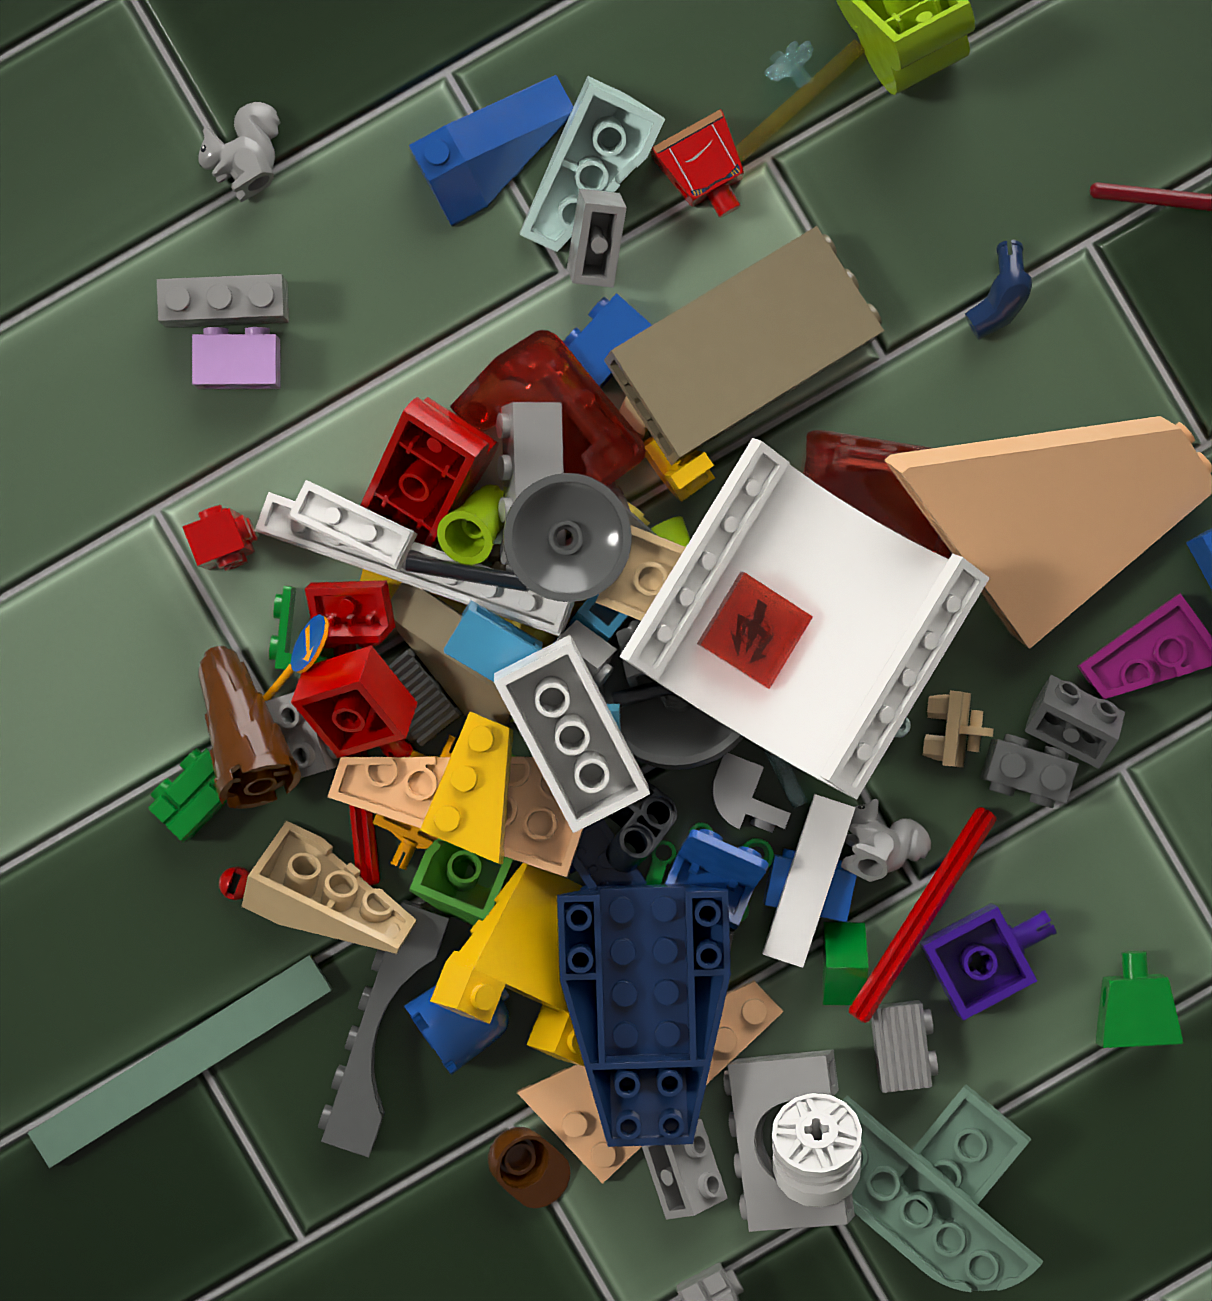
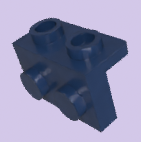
(592, 862)

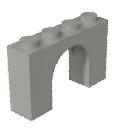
(755, 1089)

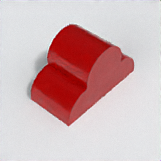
(428, 468)

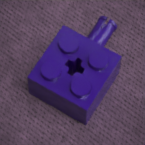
(1004, 967)

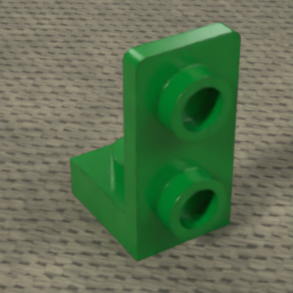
(280, 643)

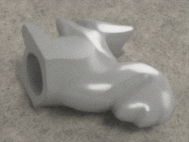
(249, 156)
(880, 848)

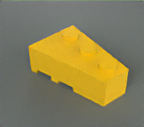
(474, 790)

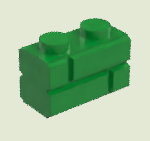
(190, 798)

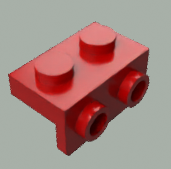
(354, 609)

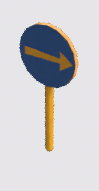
(304, 653)

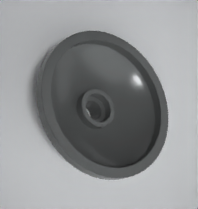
(598, 537)

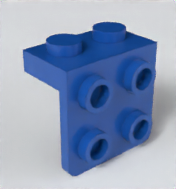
(716, 864)

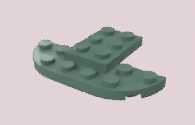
(931, 1194)

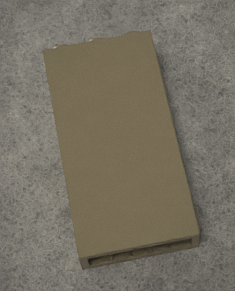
(744, 344)

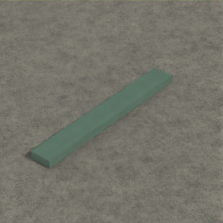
(180, 1061)

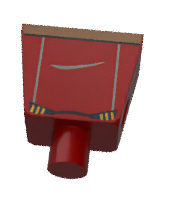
(702, 163)

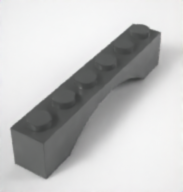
(358, 1109)

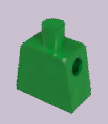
(1137, 1007)

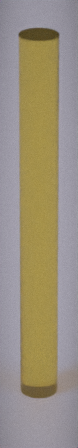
(799, 99)

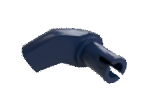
(1006, 296)

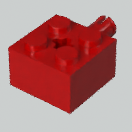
(356, 704)

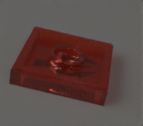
(754, 630)

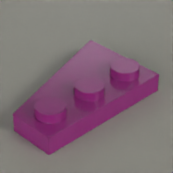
(1153, 650)

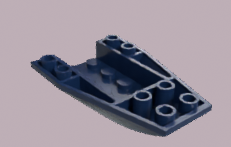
(645, 1001)

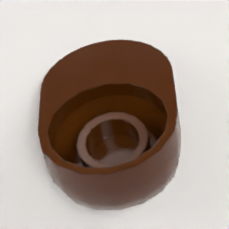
(528, 1167)

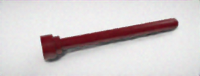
(1151, 196)

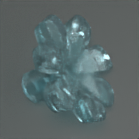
(791, 63)

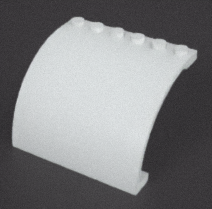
(874, 634)

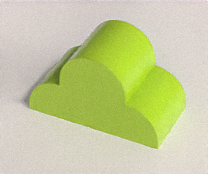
(910, 37)

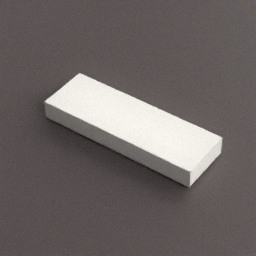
(352, 525)

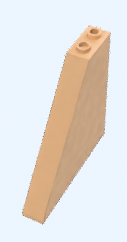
(1056, 509)

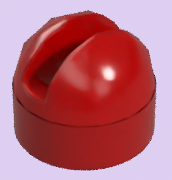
(226, 880)

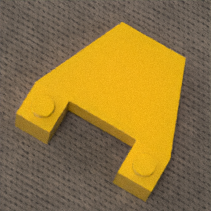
(516, 951)

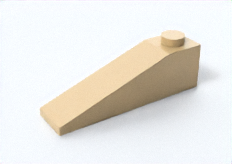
(314, 891)

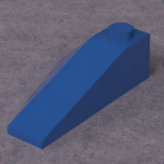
(484, 150)

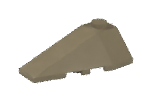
(426, 627)

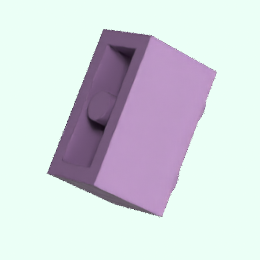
(236, 359)

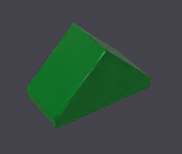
(843, 962)

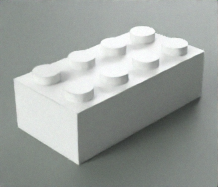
(571, 733)

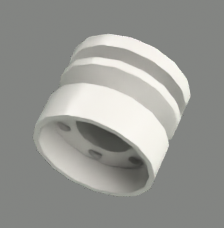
(814, 1170)

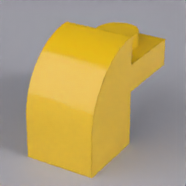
(685, 475)

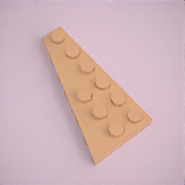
(406, 786)
(569, 1106)

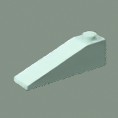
(596, 151)

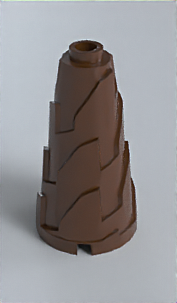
(246, 744)

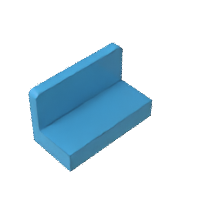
(488, 641)

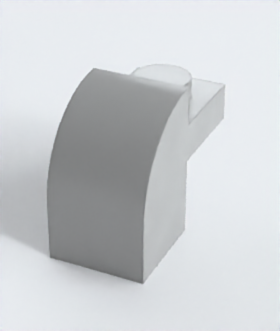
(733, 792)

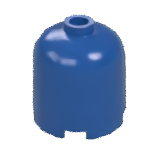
(455, 1036)

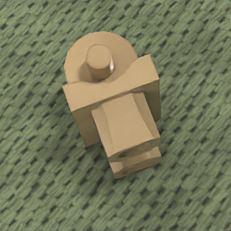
(952, 746)

